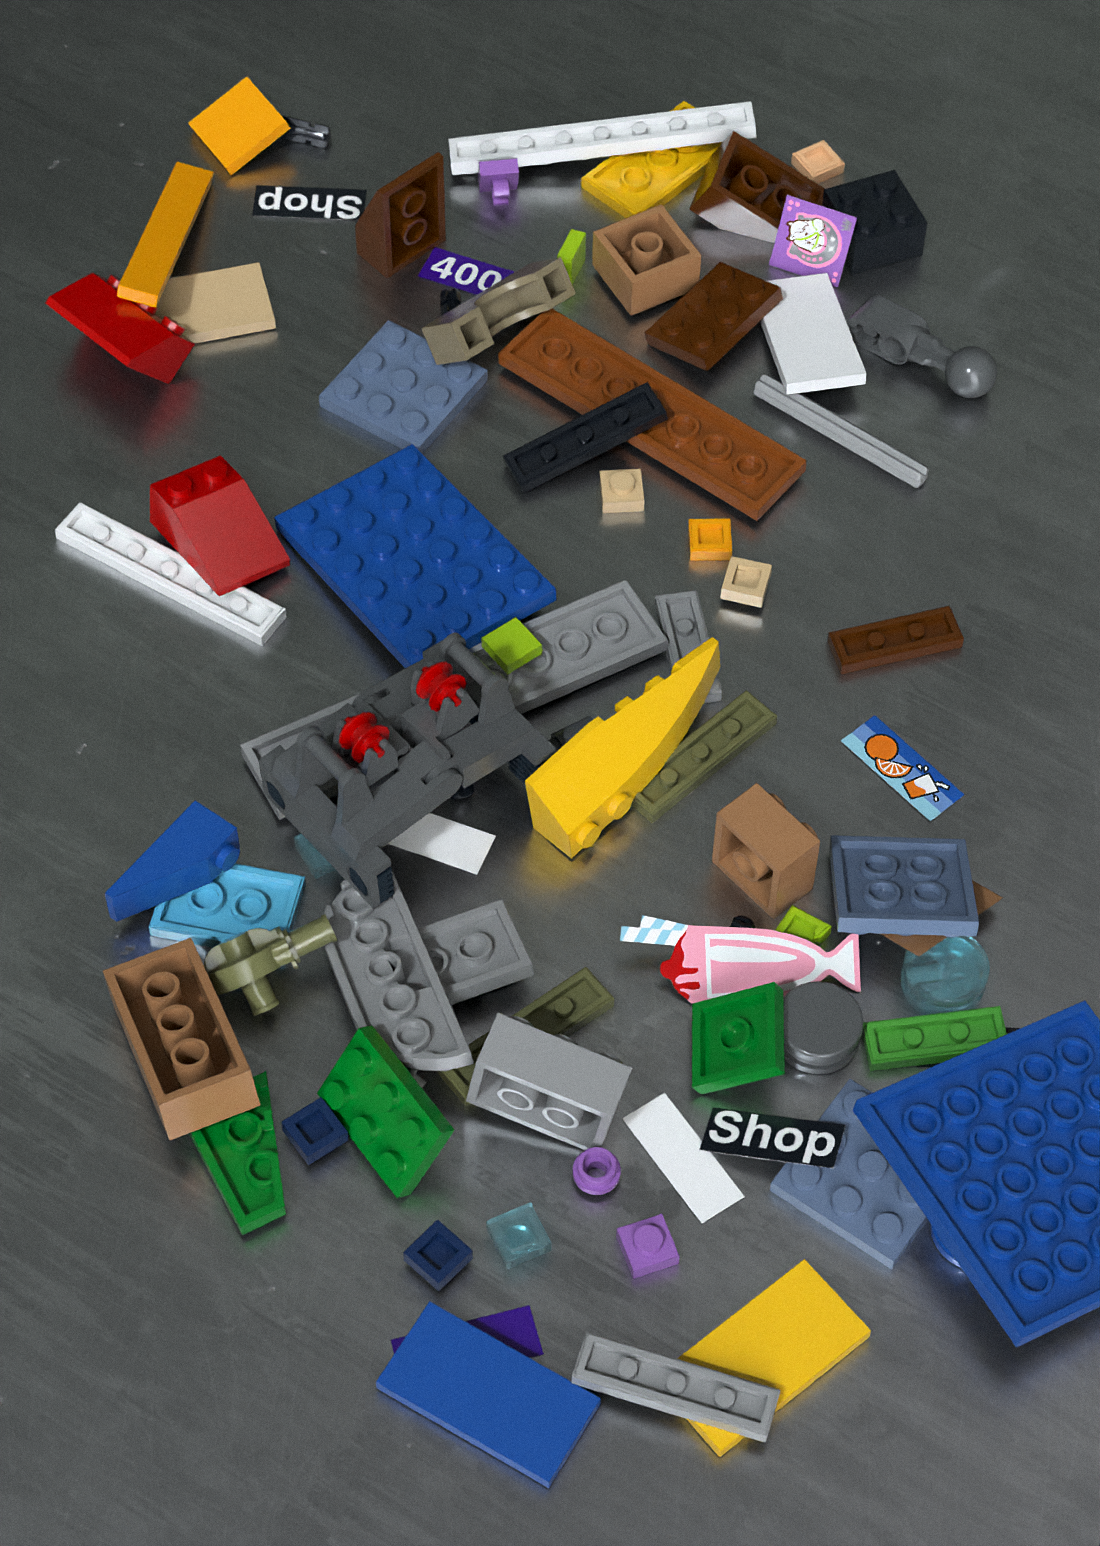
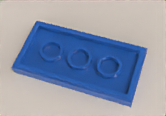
(488, 1394)

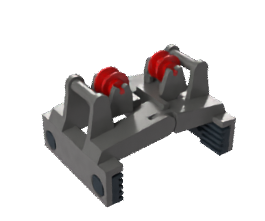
(372, 737)

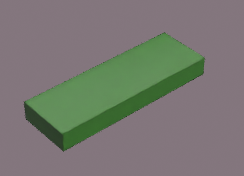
(929, 1037)

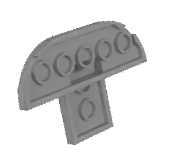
(411, 976)

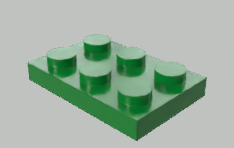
(385, 1111)

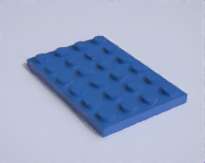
(413, 556)

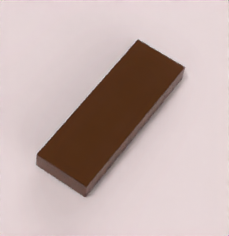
(895, 639)

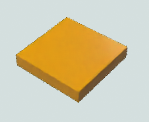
(239, 125)

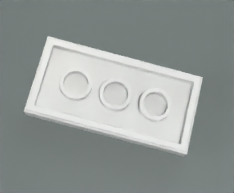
(811, 337)

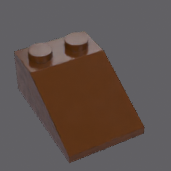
(748, 189)
(404, 218)

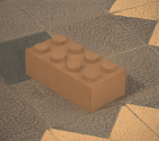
(181, 1039)

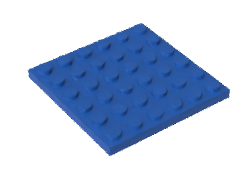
(1008, 1165)

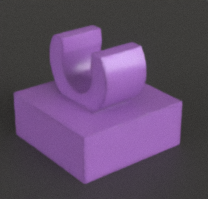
(499, 178)

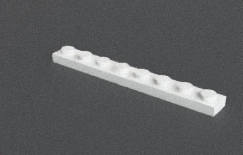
(604, 137)

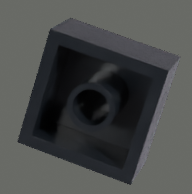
(887, 221)

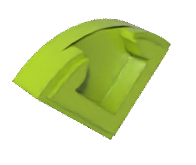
(804, 926)

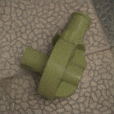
(257, 952)

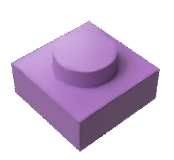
(647, 1246)

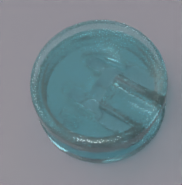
(946, 976)

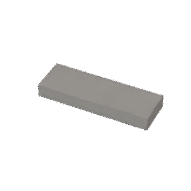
(685, 630)

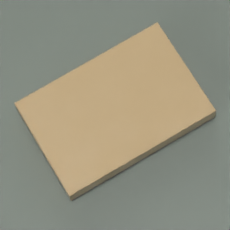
(218, 303)

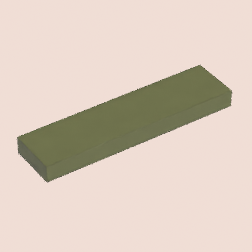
(705, 753)
(558, 1011)

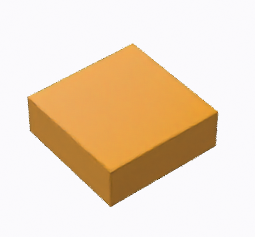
(710, 539)

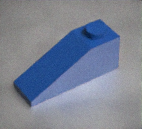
(178, 862)

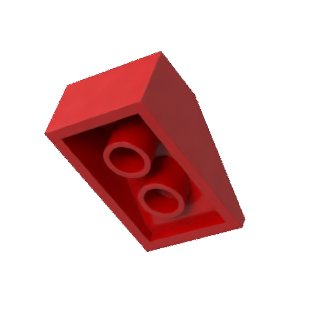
(216, 525)

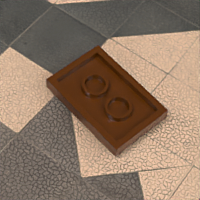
(713, 316)

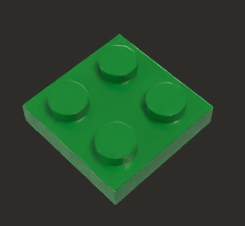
(738, 1038)

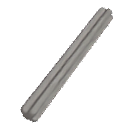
(842, 431)

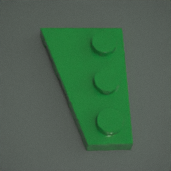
(245, 1162)

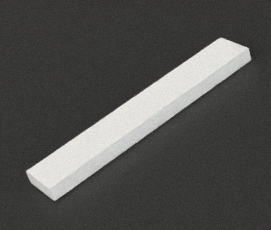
(168, 573)

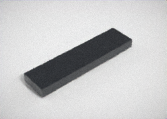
(585, 437)

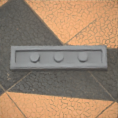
(675, 1386)

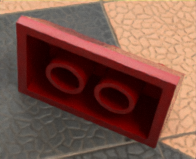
(123, 327)

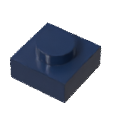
(314, 1131)
(438, 1255)

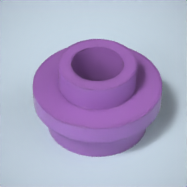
(596, 1159)

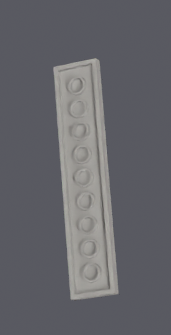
(578, 648)

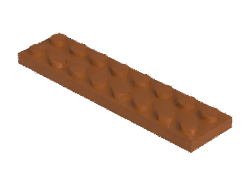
(696, 438)

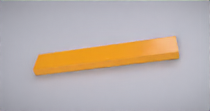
(165, 235)

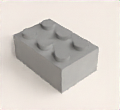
(548, 1082)

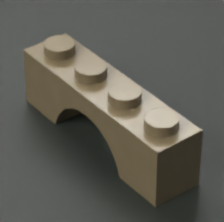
(472, 324)

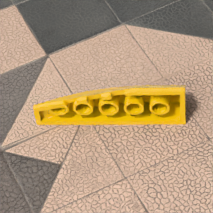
(616, 758)

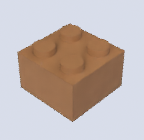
(646, 259)
(765, 850)

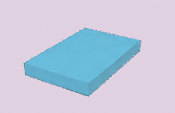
(231, 905)

